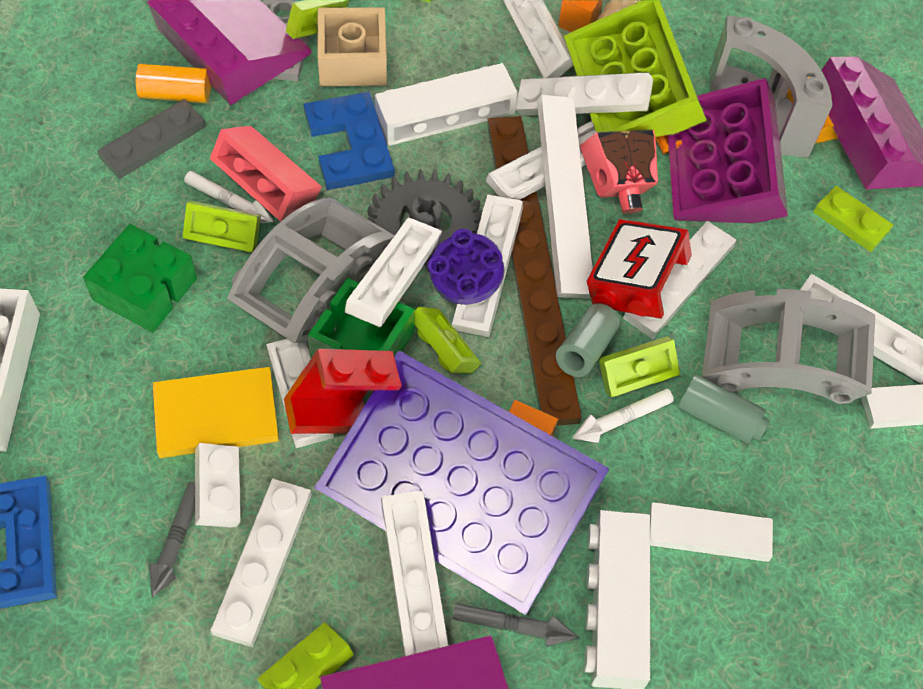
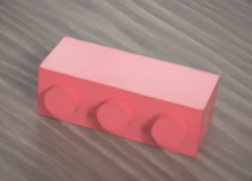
(263, 171)

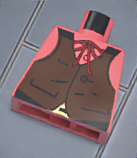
(622, 165)

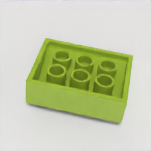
(638, 42)

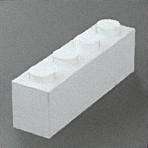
(445, 104)
(17, 332)
(620, 601)

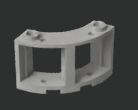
(797, 122)
(325, 217)
(791, 309)

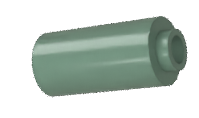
(587, 340)
(724, 410)

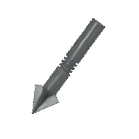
(161, 572)
(552, 631)

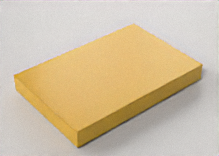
(215, 410)

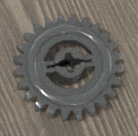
(425, 203)

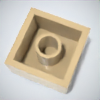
(352, 47)

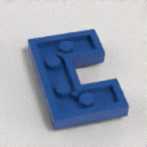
(368, 153)
(30, 562)

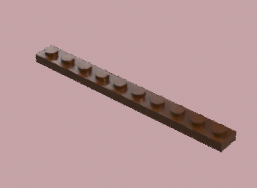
(536, 286)

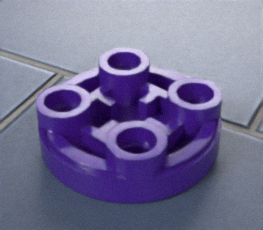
(466, 268)

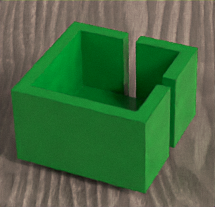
(132, 276)
(356, 333)

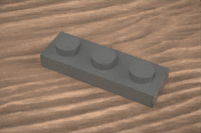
(151, 139)

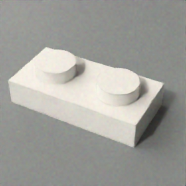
(217, 485)

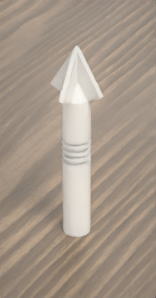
(226, 196)
(594, 427)

